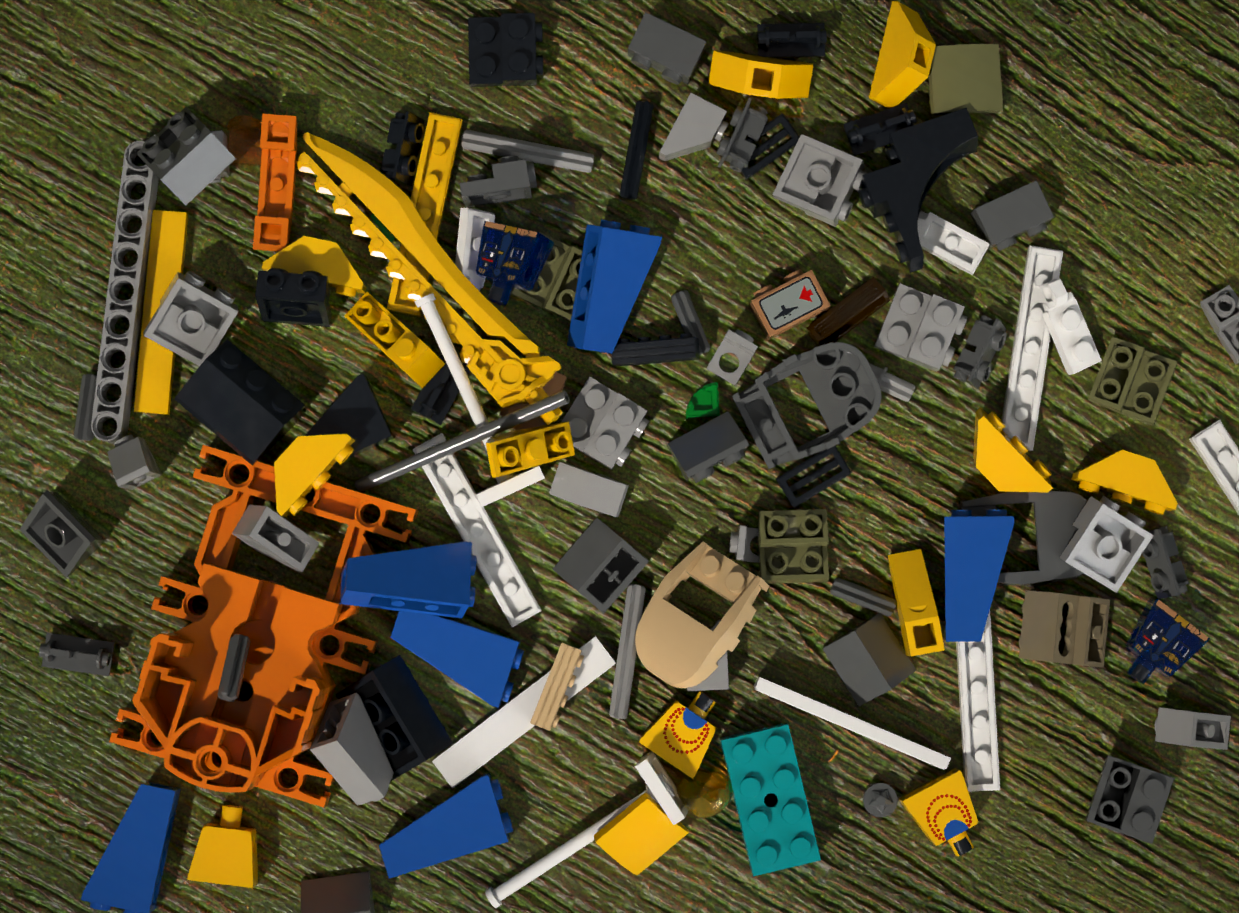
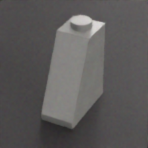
(352, 750)

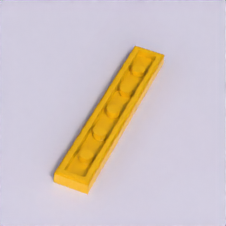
(429, 195)
(164, 261)

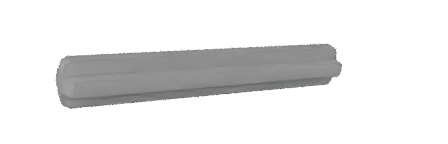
(528, 150)
(626, 652)

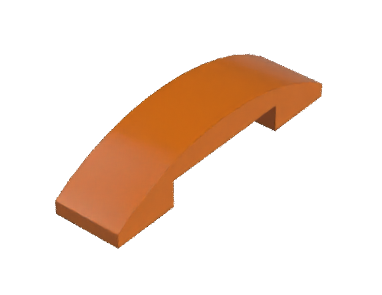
(276, 182)

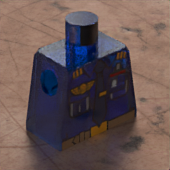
(511, 259)
(1162, 641)

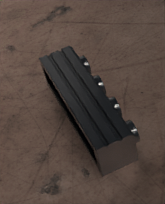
(656, 351)

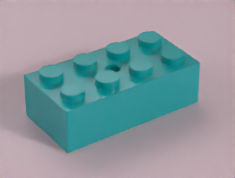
(764, 764)

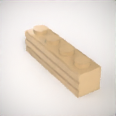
(554, 691)

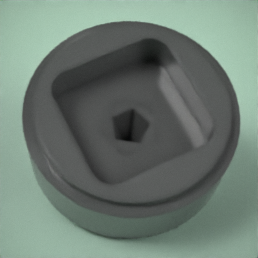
(880, 799)

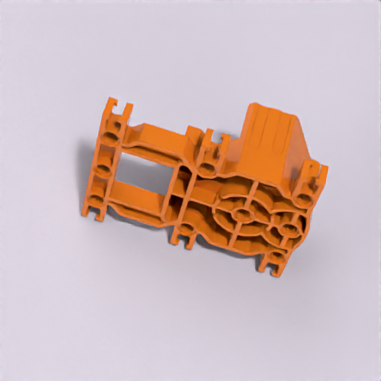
(284, 659)

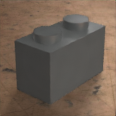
(666, 49)
(1012, 216)

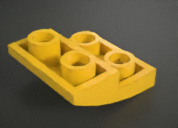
(639, 834)

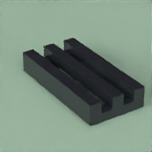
(788, 130)
(788, 491)

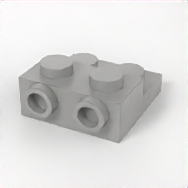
(820, 180)
(191, 318)
(921, 328)
(604, 423)
(1106, 543)

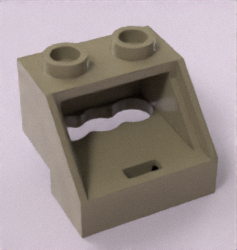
(1084, 628)

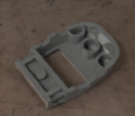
(840, 386)
(1054, 530)

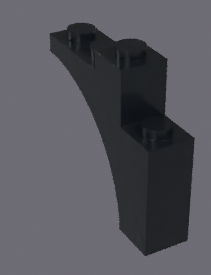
(916, 161)

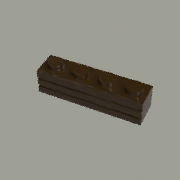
(848, 313)

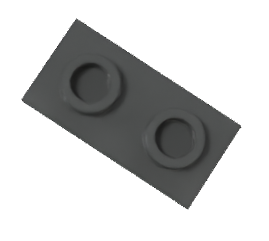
(735, 148)
(978, 364)
(1166, 577)
(77, 654)

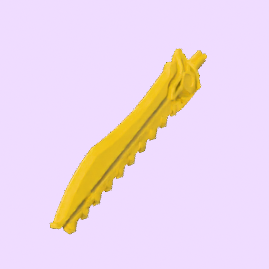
(491, 361)

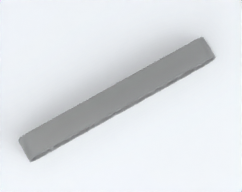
(131, 308)

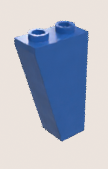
(609, 283)
(972, 569)
(413, 580)
(462, 652)
(452, 829)
(137, 853)

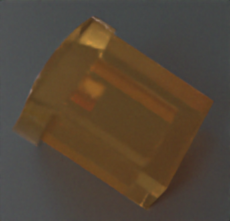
(245, 140)

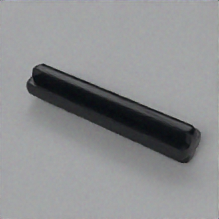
(636, 150)

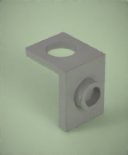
(739, 345)
(740, 544)

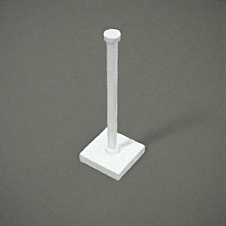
(507, 483)
(658, 786)

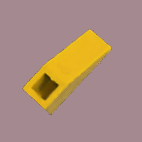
(394, 339)
(915, 603)

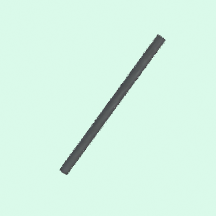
(462, 441)

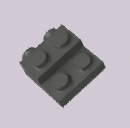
(511, 182)

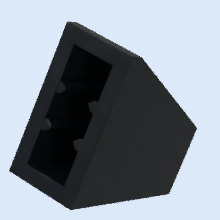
(357, 415)

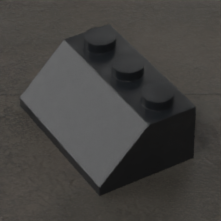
(240, 402)
(400, 715)

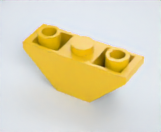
(903, 57)
(760, 75)
(321, 257)
(529, 448)
(1005, 458)
(307, 466)
(1128, 479)

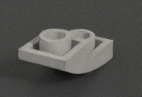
(1223, 316)
(588, 489)

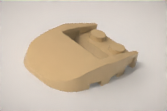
(679, 646)

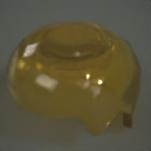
(706, 794)

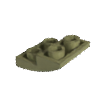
(966, 78)
(557, 281)
(1132, 381)
(793, 546)

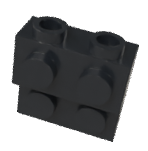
(504, 50)
(294, 297)

